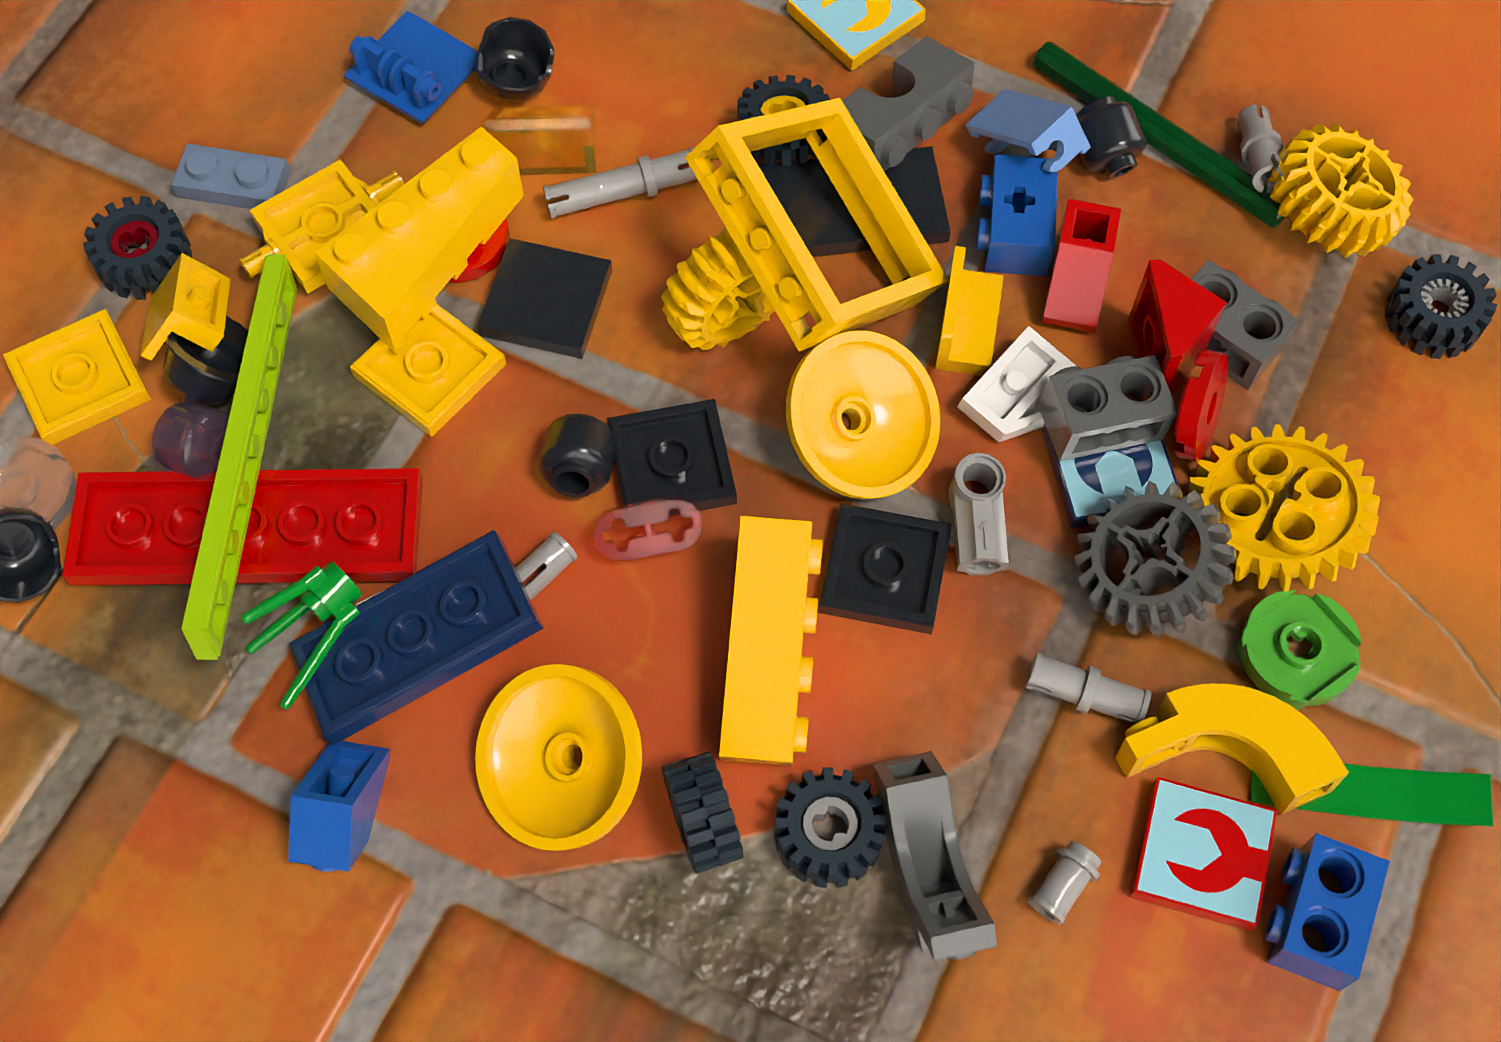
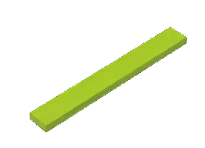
(240, 462)

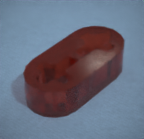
(650, 542)

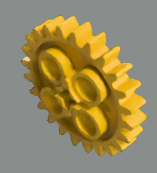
(1330, 528)

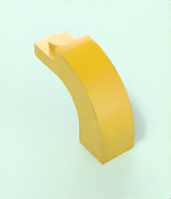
(1244, 723)

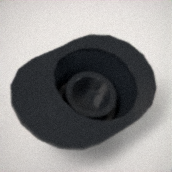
(203, 373)

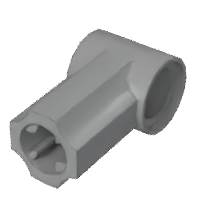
(979, 517)

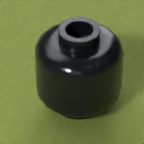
(1113, 136)
(577, 455)

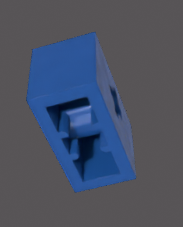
(1020, 216)

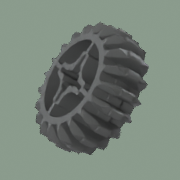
(1173, 520)

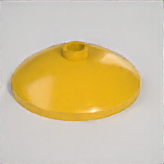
(889, 409)
(529, 761)

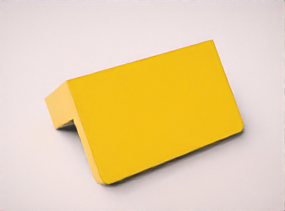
(189, 303)
(969, 319)

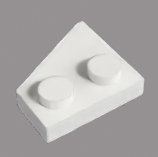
(1009, 392)

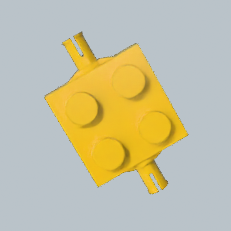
(310, 216)

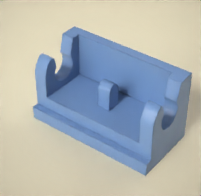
(1032, 125)

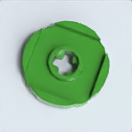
(1302, 617)

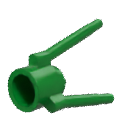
(325, 594)

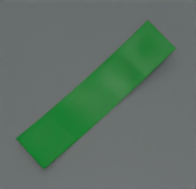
(1403, 796)

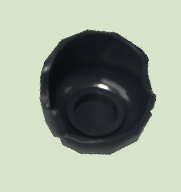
(514, 59)
(27, 555)

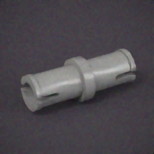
(1259, 145)
(1088, 689)

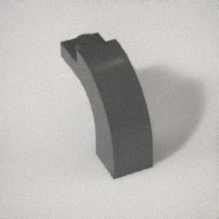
(928, 859)

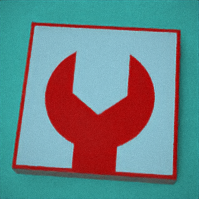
(1204, 854)

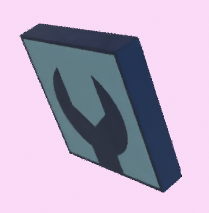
(1093, 477)

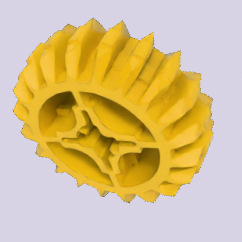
(1341, 190)
(714, 295)

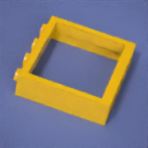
(772, 242)

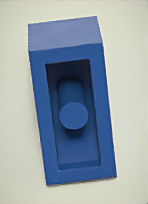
(336, 806)

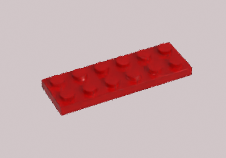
(153, 522)

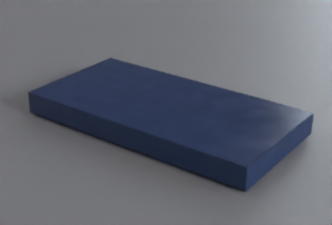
(418, 636)

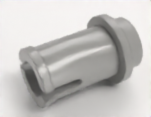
(1065, 881)

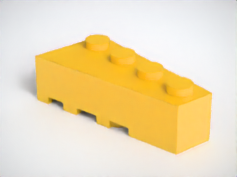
(420, 236)

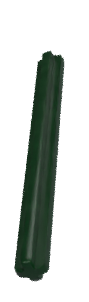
(1162, 133)

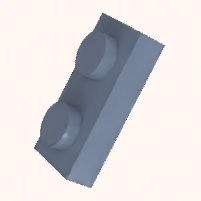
(229, 176)

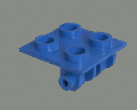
(411, 66)

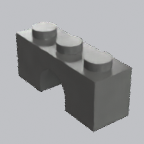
(926, 92)

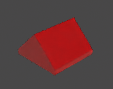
(1172, 320)

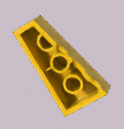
(767, 641)

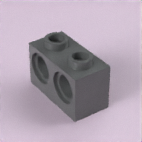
(1243, 315)
(1110, 416)

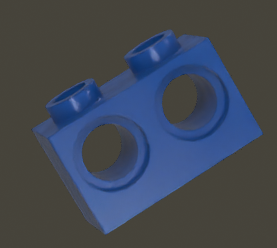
(1341, 917)

